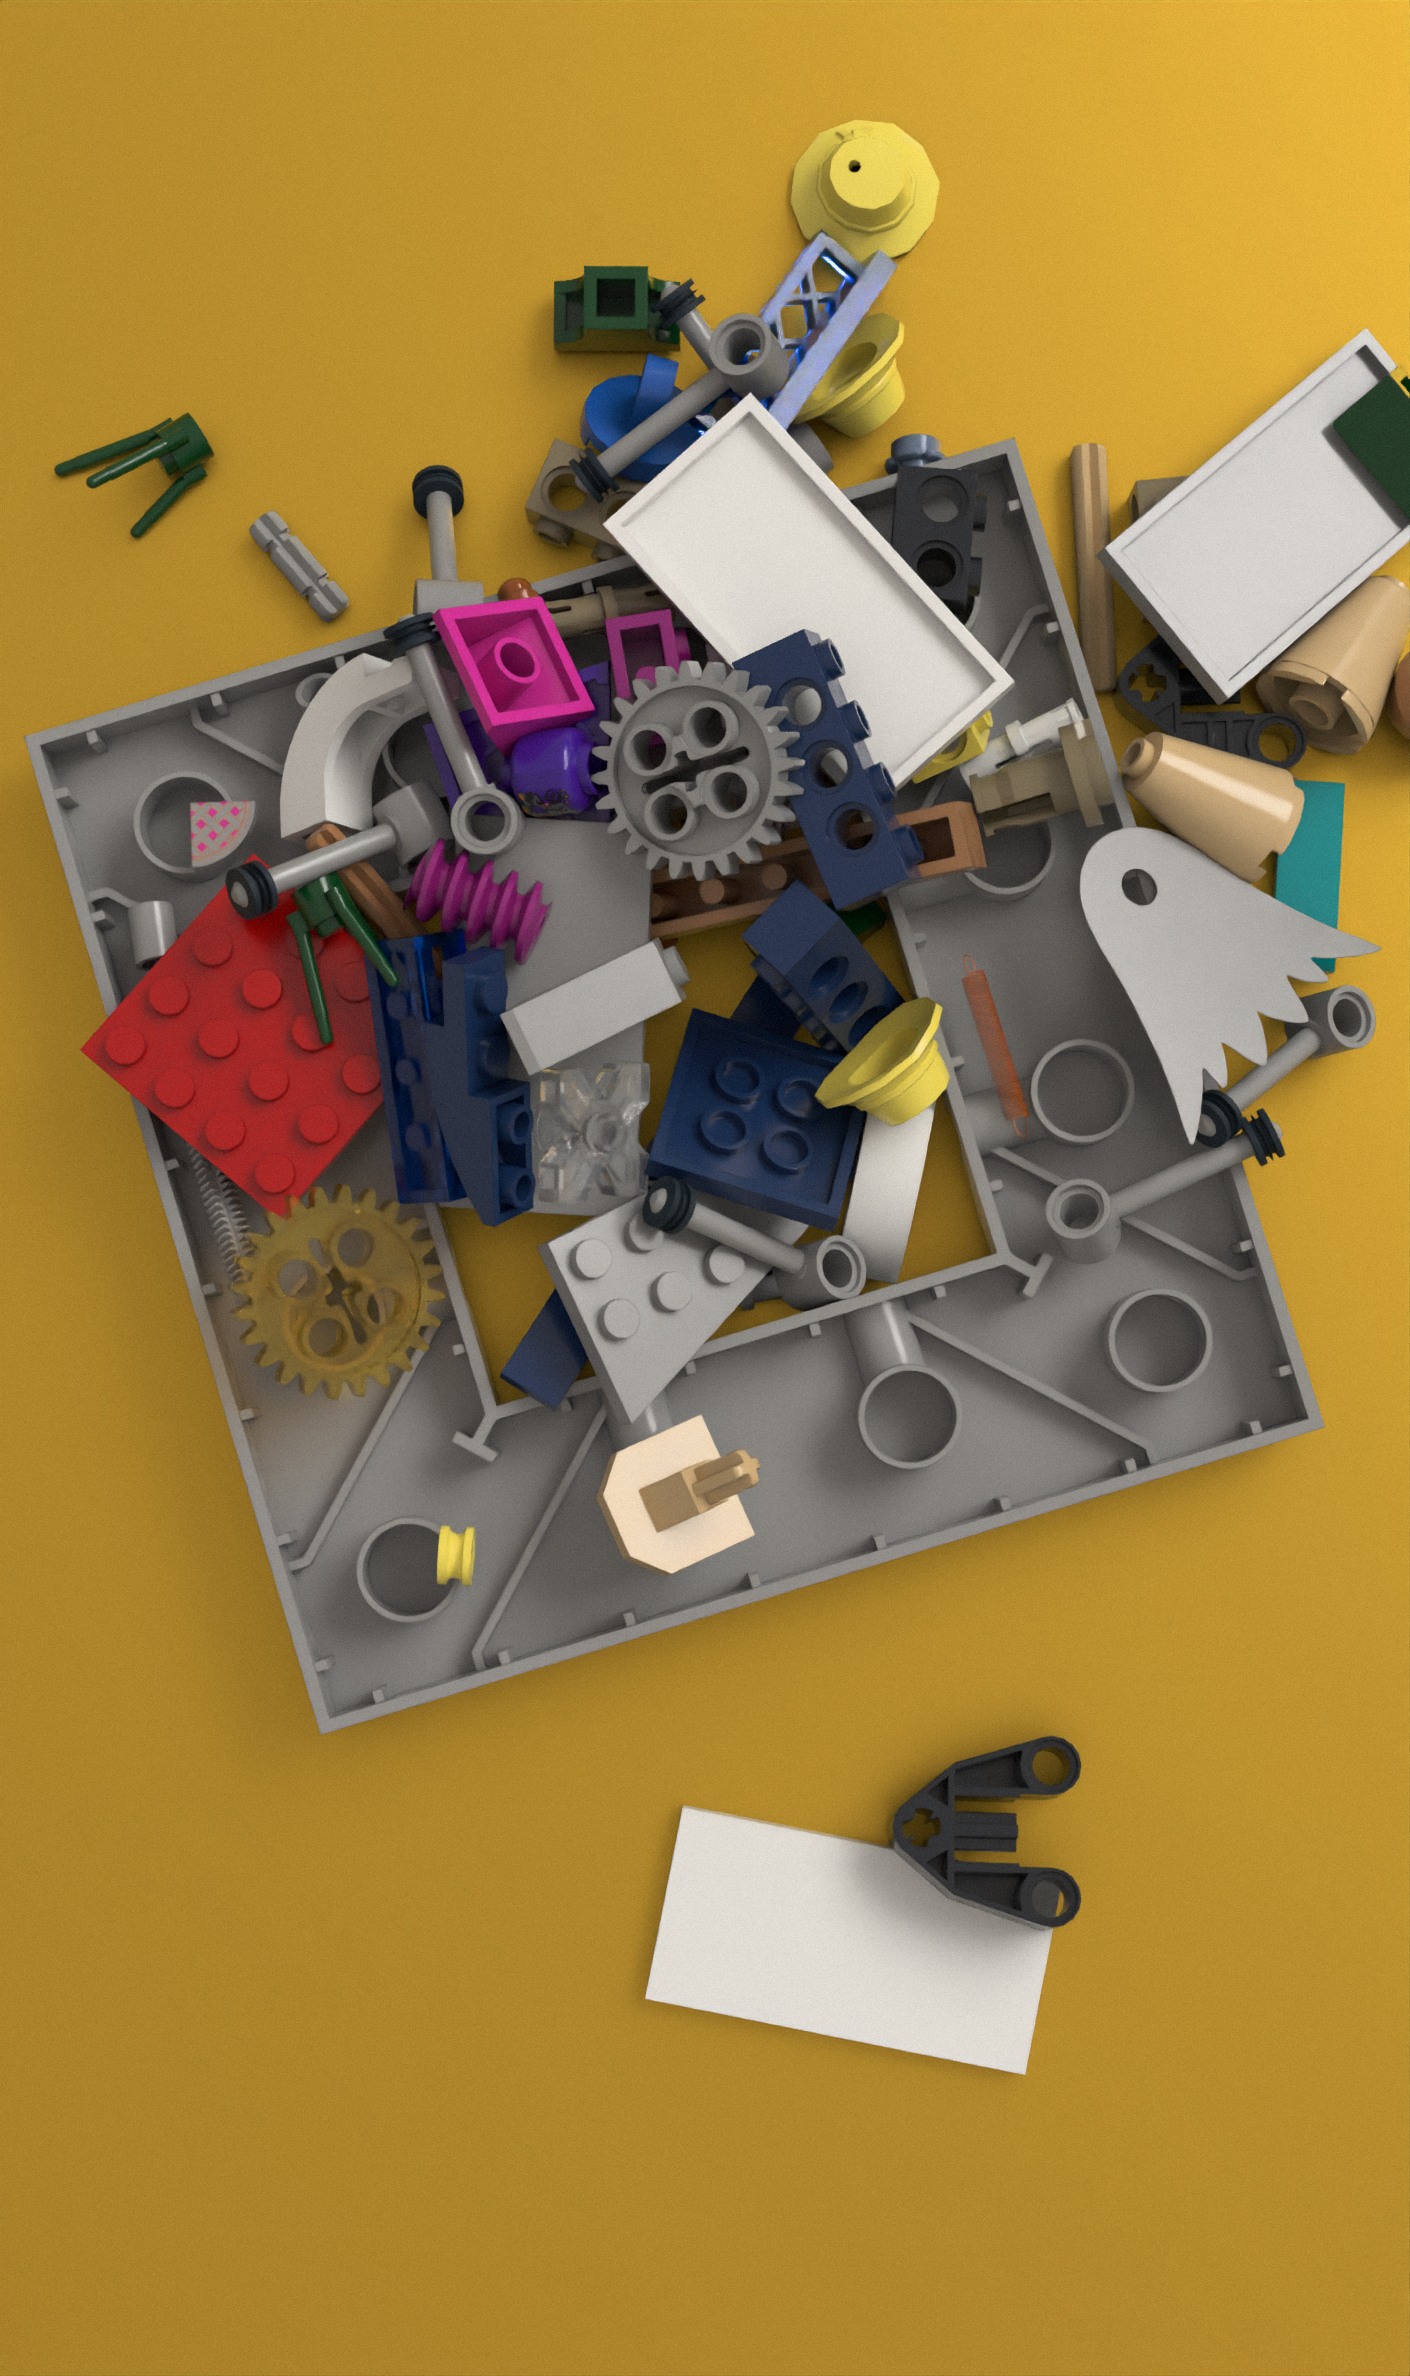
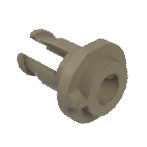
(1047, 784)

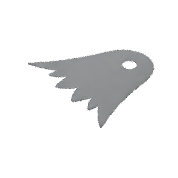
(1201, 955)

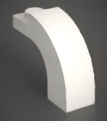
(340, 742)
(886, 1191)

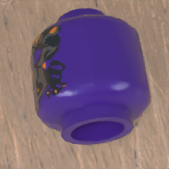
(552, 772)

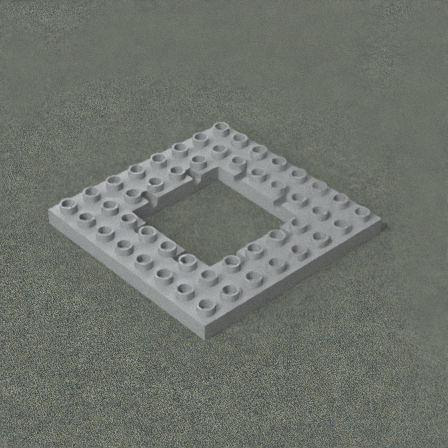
(870, 1415)

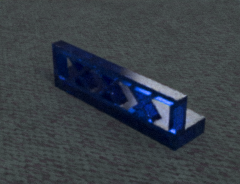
(825, 329)
(416, 1140)

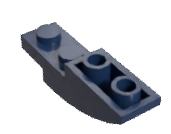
(477, 1105)

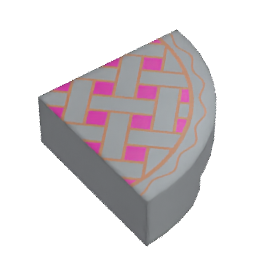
(219, 830)

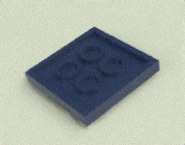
(749, 1124)

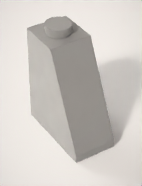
(596, 1004)

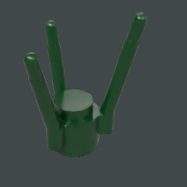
(174, 445)
(329, 909)

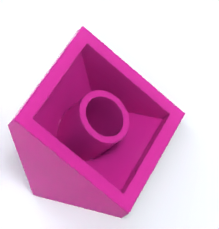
(514, 668)

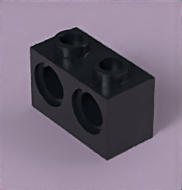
(923, 539)

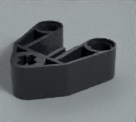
(1177, 687)
(990, 1887)

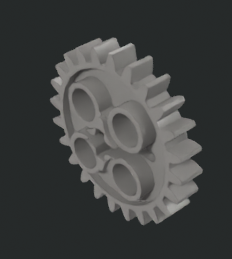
(680, 713)

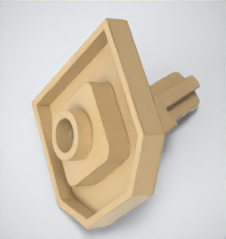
(676, 1498)

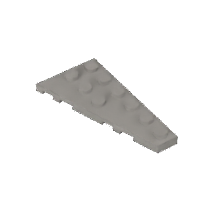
(653, 1296)

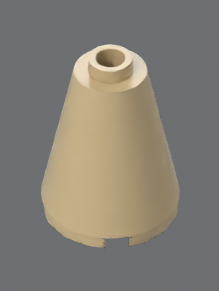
(1342, 667)
(1215, 800)

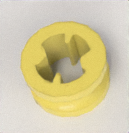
(456, 1555)

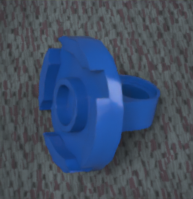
(627, 401)

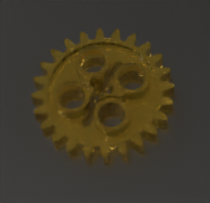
(285, 1321)

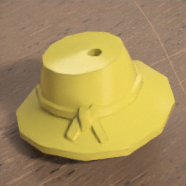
(871, 209)
(862, 381)
(893, 1068)

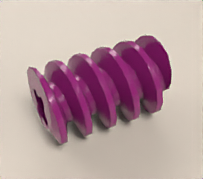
(478, 901)

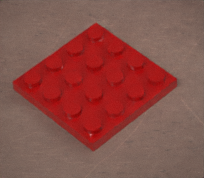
(232, 1050)

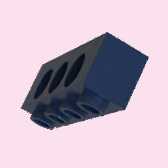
(892, 855)
(820, 970)

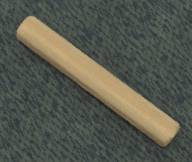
(1093, 579)

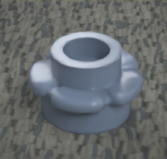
(913, 451)

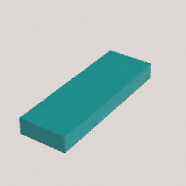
(1309, 868)

